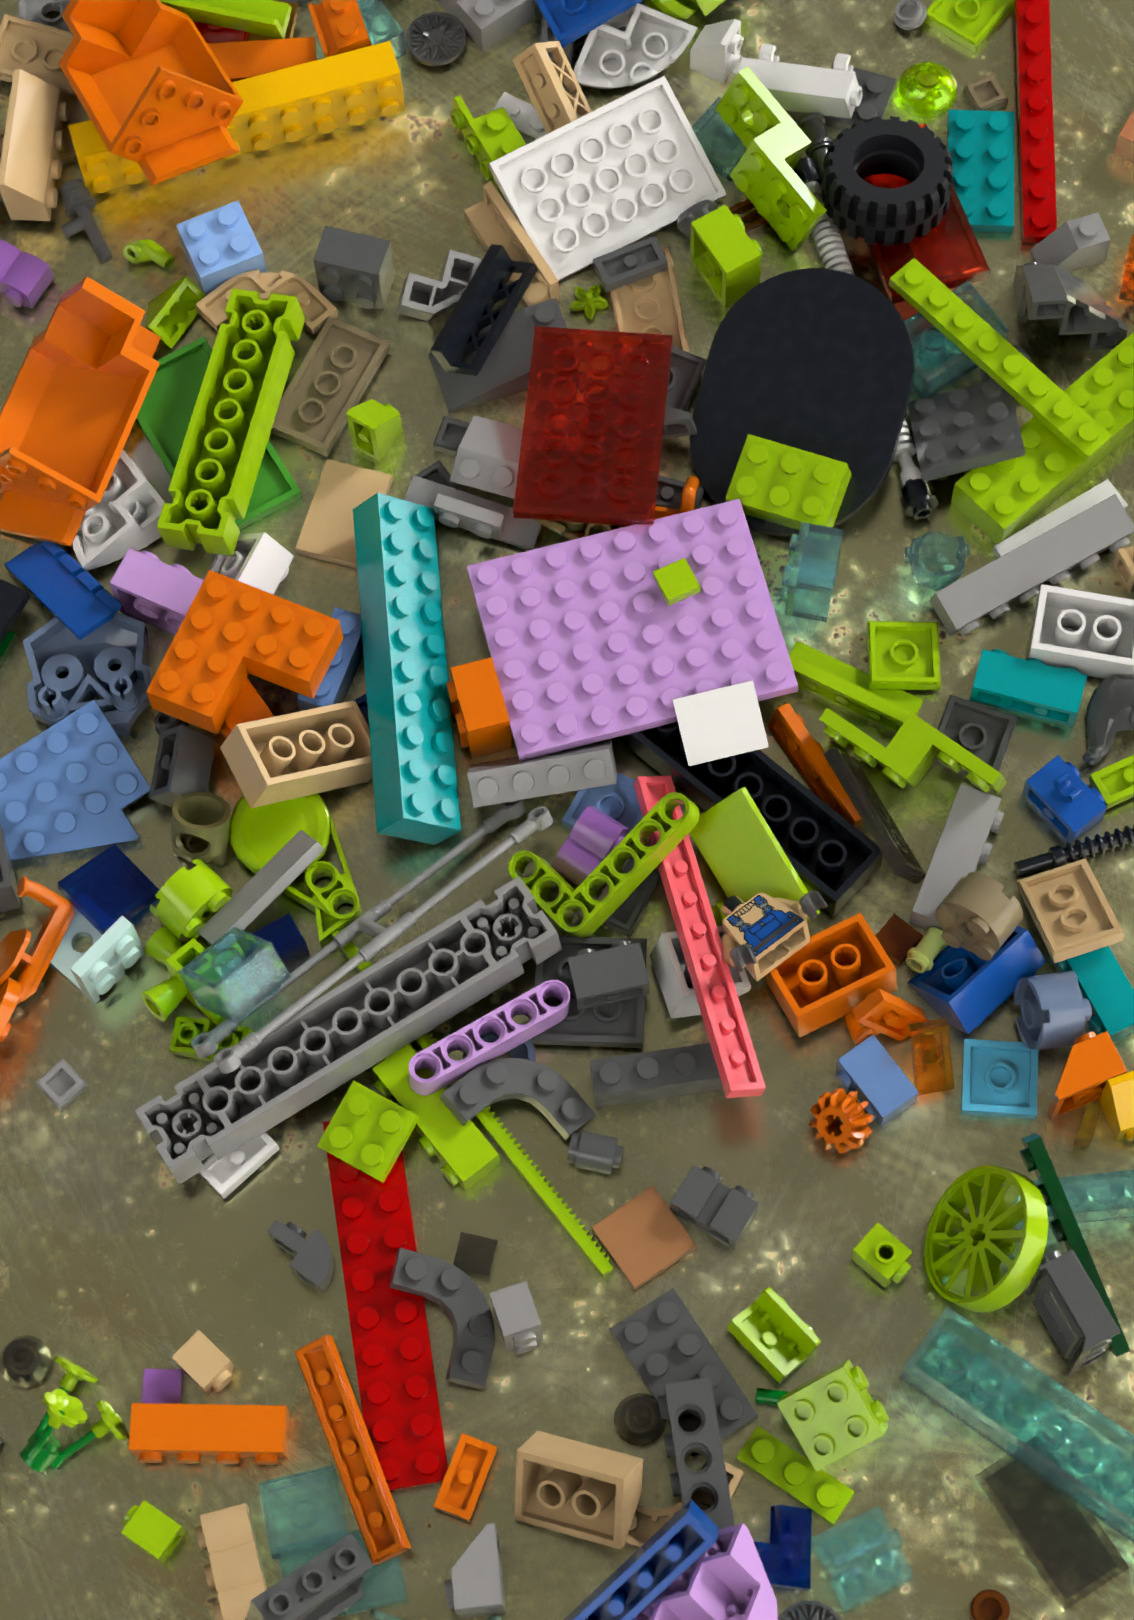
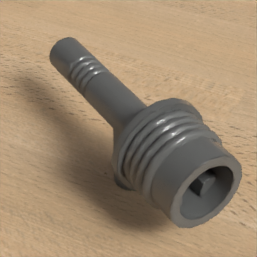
(79, 204)

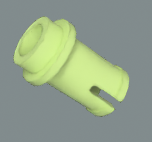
(922, 956)

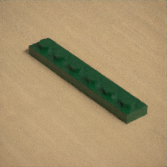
(1065, 1225)

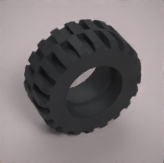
(893, 149)

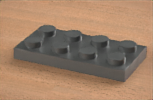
(670, 1347)

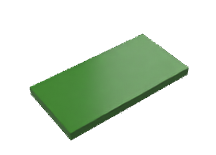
(167, 415)

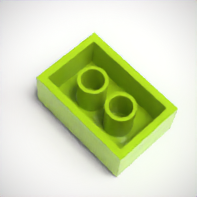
(788, 484)

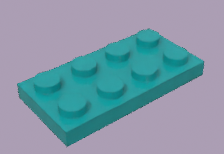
(983, 166)

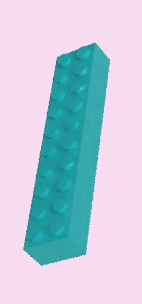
(406, 670)

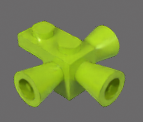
(167, 995)

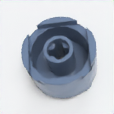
(1051, 1010)

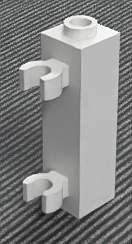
(808, 87)

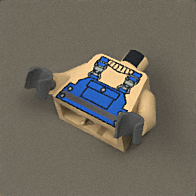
(766, 930)

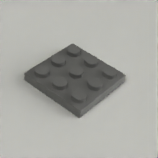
(965, 429)
(600, 1026)

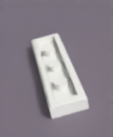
(1058, 516)

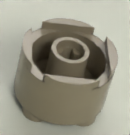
(978, 915)

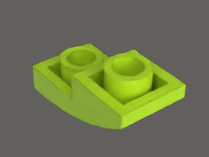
(188, 1028)

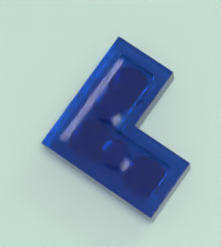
(789, 1551)

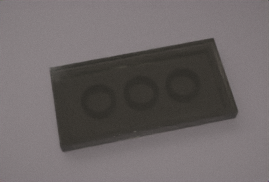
(875, 815)
(1052, 1531)

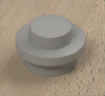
(909, 14)

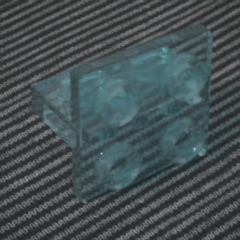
(862, 1558)

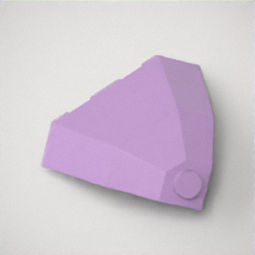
(719, 1585)

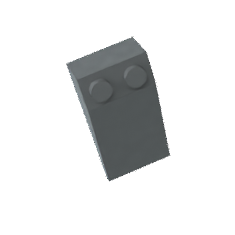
(507, 365)

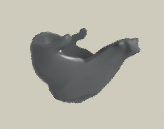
(1108, 712)

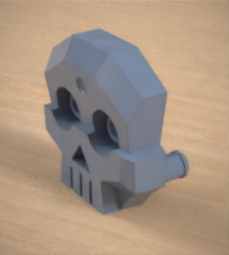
(88, 661)

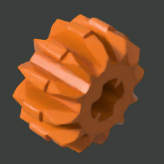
(843, 1106)

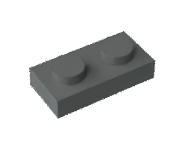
(630, 264)

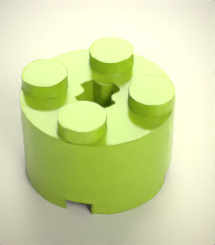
(190, 900)

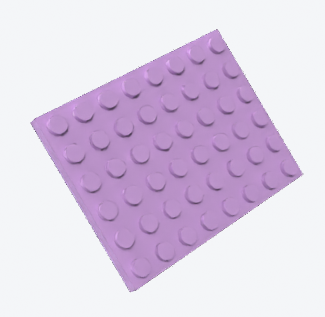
(598, 651)

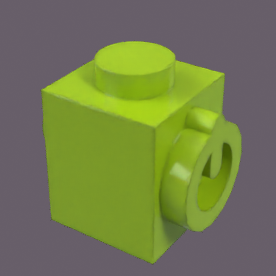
(882, 1256)

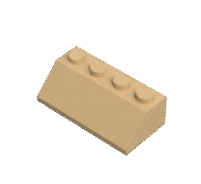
(32, 148)

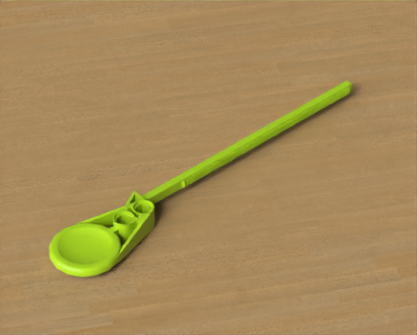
(256, 838)

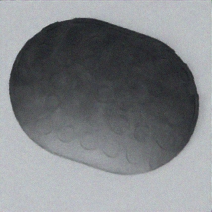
(811, 367)

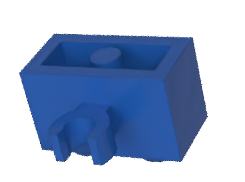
(1065, 799)

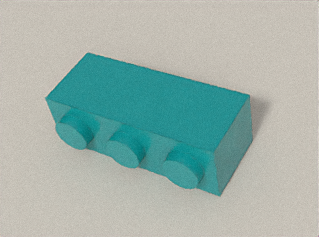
(1028, 687)
(1107, 990)

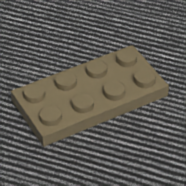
(328, 385)

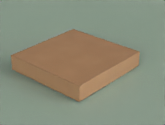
(644, 1238)

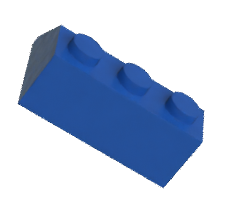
(971, 988)

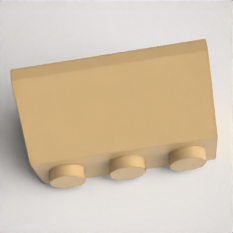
(577, 1488)

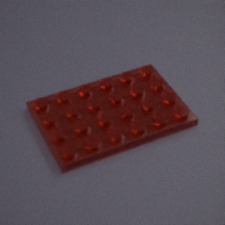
(593, 426)

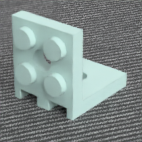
(103, 962)

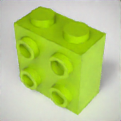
(834, 1414)

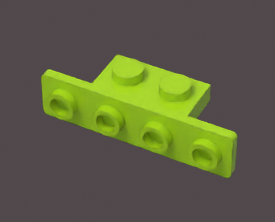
(486, 136)

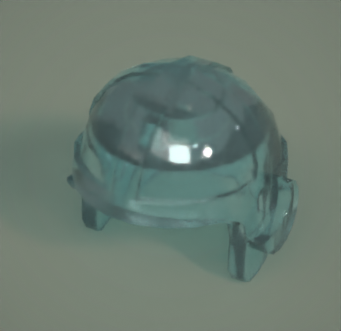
(936, 559)

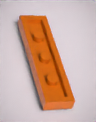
(811, 763)

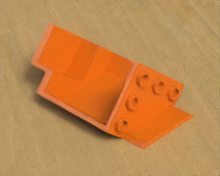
(150, 85)
(72, 412)

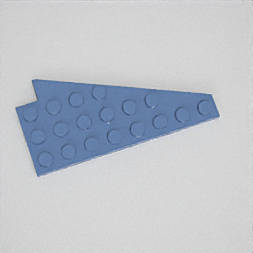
(69, 788)

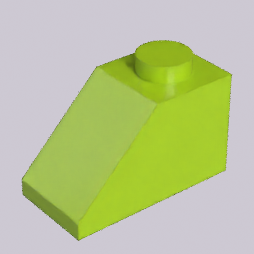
(374, 428)

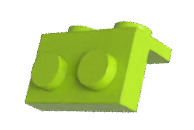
(774, 1335)

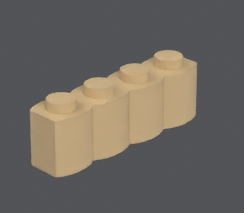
(234, 1560)

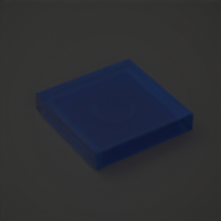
(108, 889)

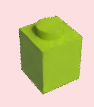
(152, 1531)

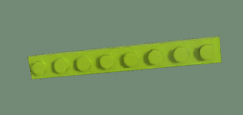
(1000, 360)

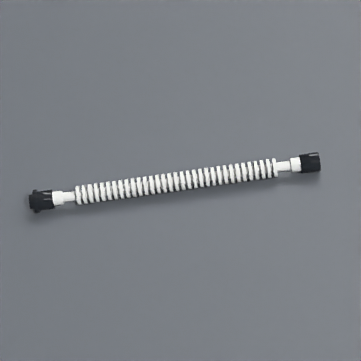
(832, 252)

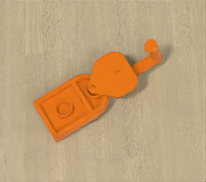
(37, 961)

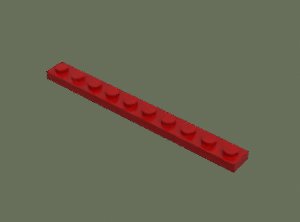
(1035, 120)

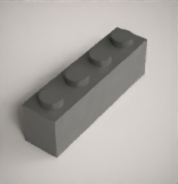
(654, 1075)

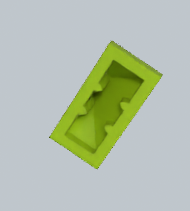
(173, 311)

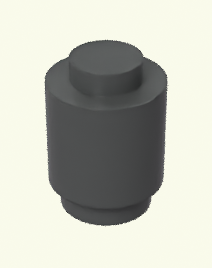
(595, 1152)

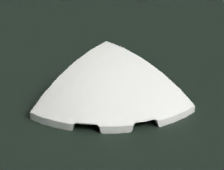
(631, 48)
(121, 520)

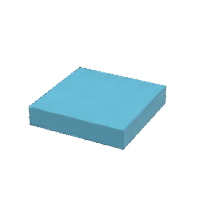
(999, 1079)

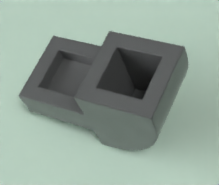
(312, 1258)

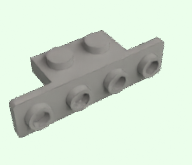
(473, 513)

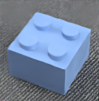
(220, 246)

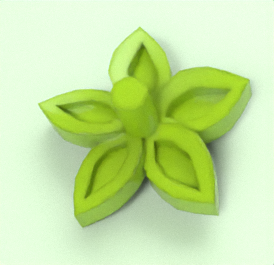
(589, 301)

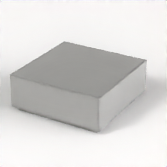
(61, 1084)

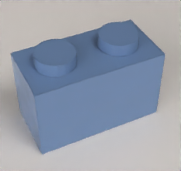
(876, 1080)

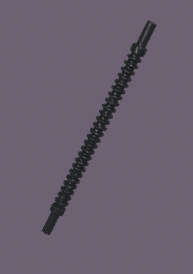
(1060, 856)

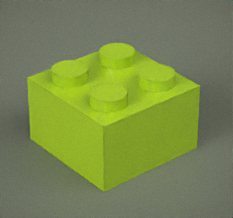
(725, 254)

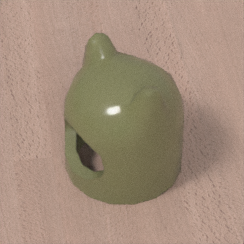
(201, 827)

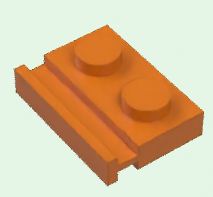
(339, 26)

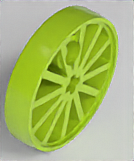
(986, 1238)

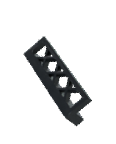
(475, 312)

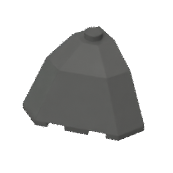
(1051, 292)

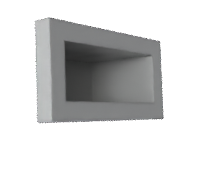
(1074, 244)

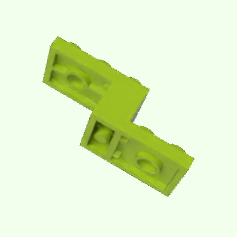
(772, 152)
(912, 752)

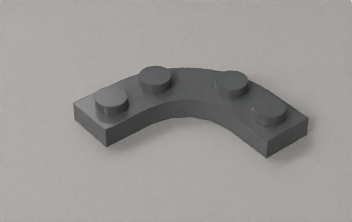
(521, 1080)
(463, 1304)

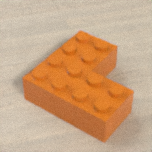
(235, 633)

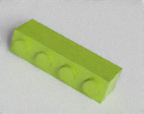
(460, 1148)

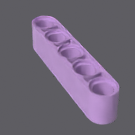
(498, 1022)

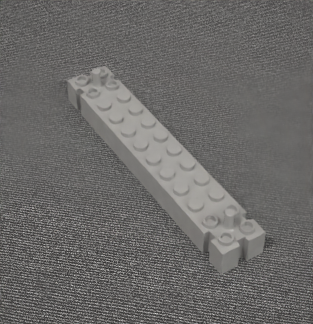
(351, 1029)

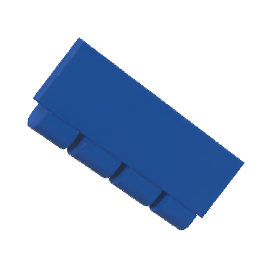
(64, 587)

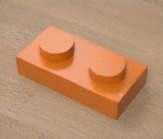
(465, 1477)

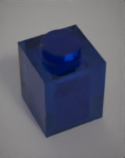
(285, 939)

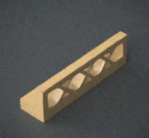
(544, 85)
(497, 225)

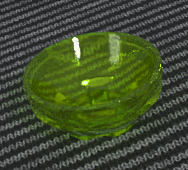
(926, 100)

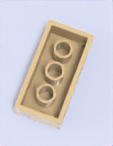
(300, 753)

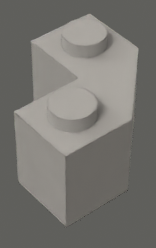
(429, 298)

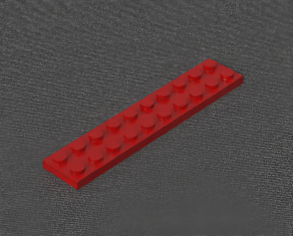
(388, 1326)

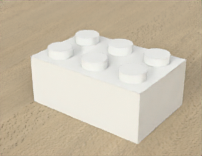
(1084, 632)

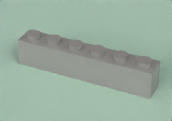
(1032, 564)

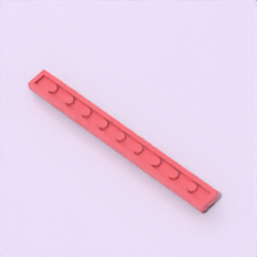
(704, 954)

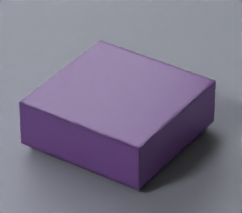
(162, 1386)

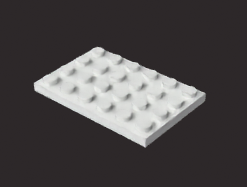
(607, 178)

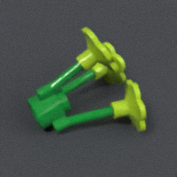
(66, 1409)

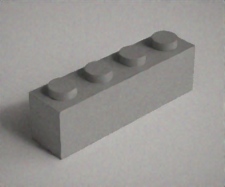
(542, 776)
(958, 850)

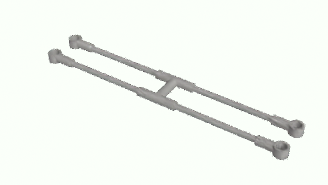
(230, 1058)

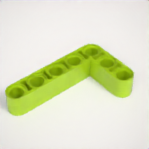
(609, 870)

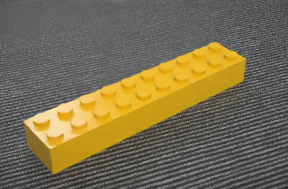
(276, 110)

